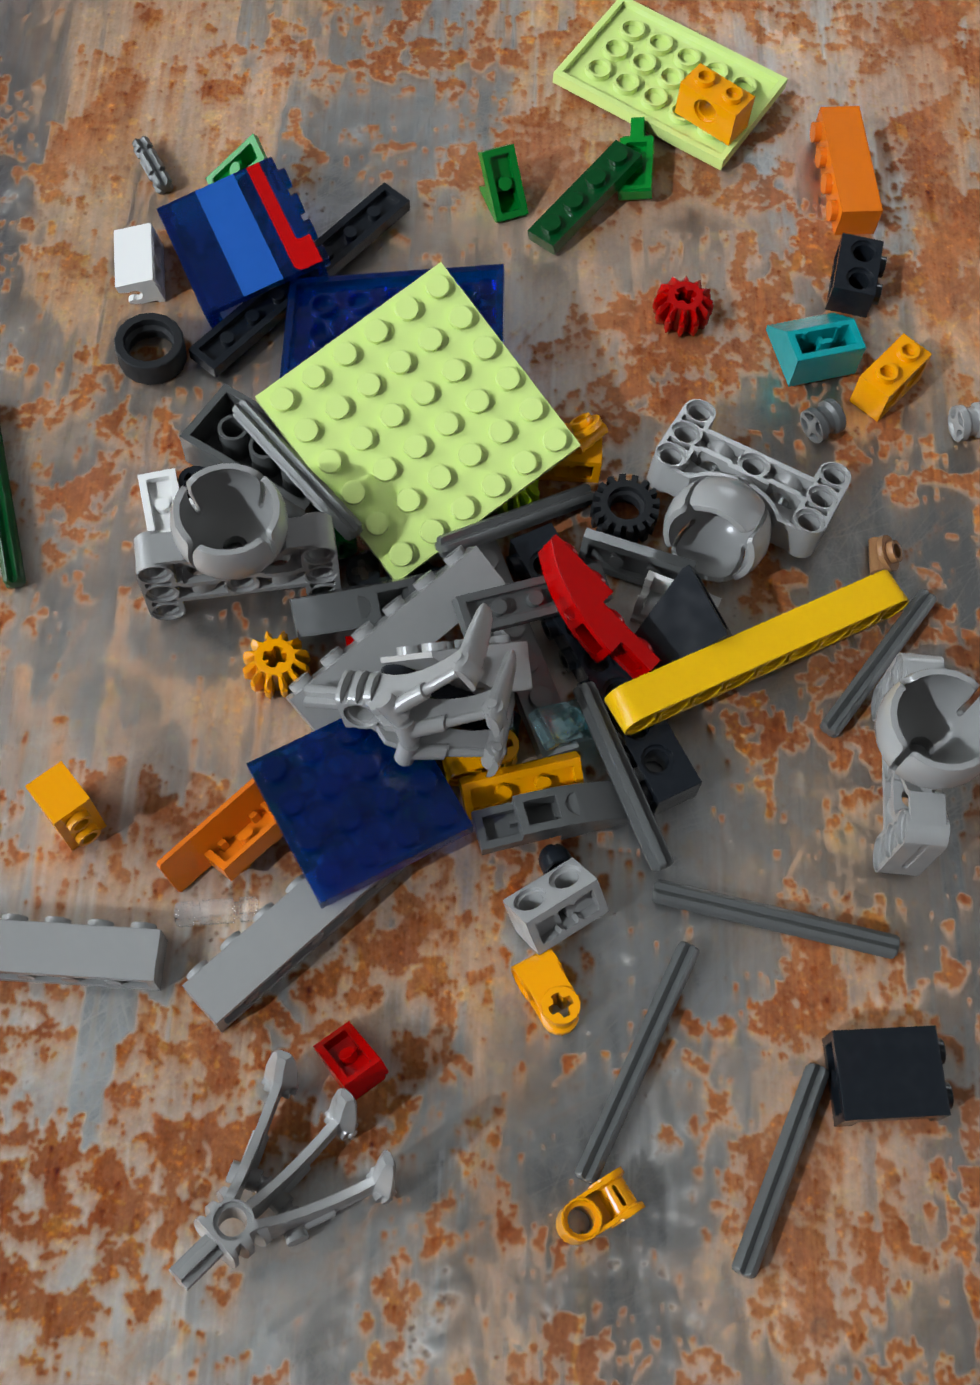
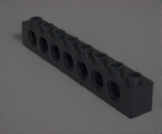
(662, 789)

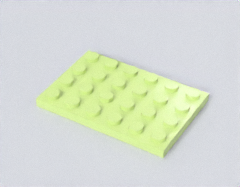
(635, 69)

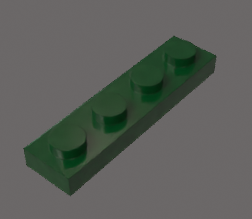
(585, 197)

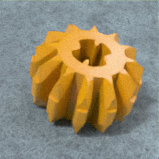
(275, 663)

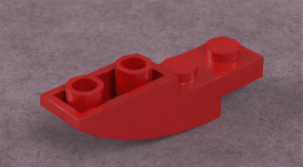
(580, 601)

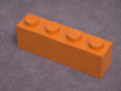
(846, 170)

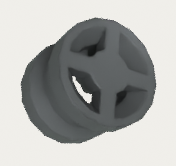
(823, 420)

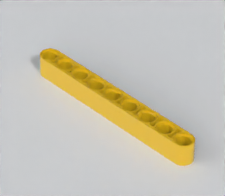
(754, 652)

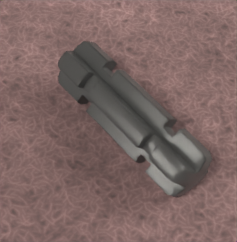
(152, 165)

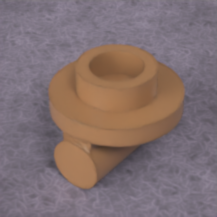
(884, 554)

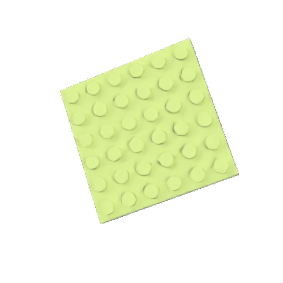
(418, 420)

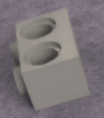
(556, 905)

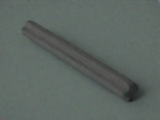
(296, 469)
(515, 519)
(877, 663)
(623, 777)
(780, 1171)

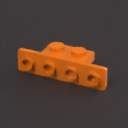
(225, 839)

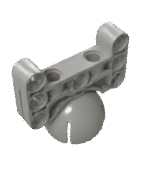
(737, 498)
(233, 543)
(923, 749)

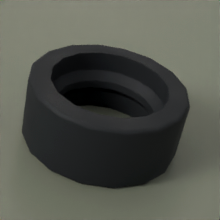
(148, 326)

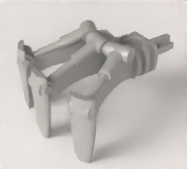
(416, 724)
(273, 1193)

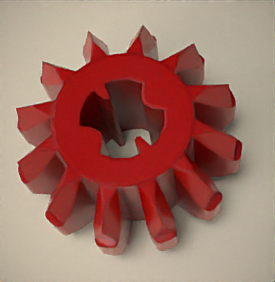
(682, 306)

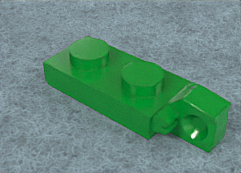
(641, 182)

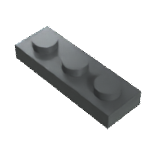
(628, 559)

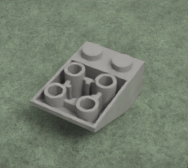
(434, 652)

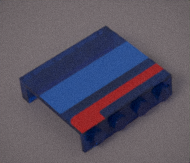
(242, 237)

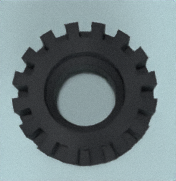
(629, 492)

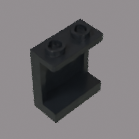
(887, 1075)

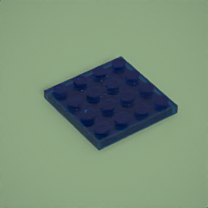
(354, 808)

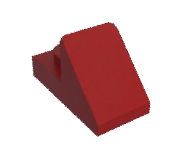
(351, 1060)

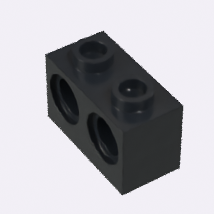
(855, 275)

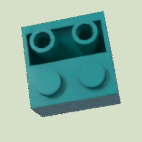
(817, 347)

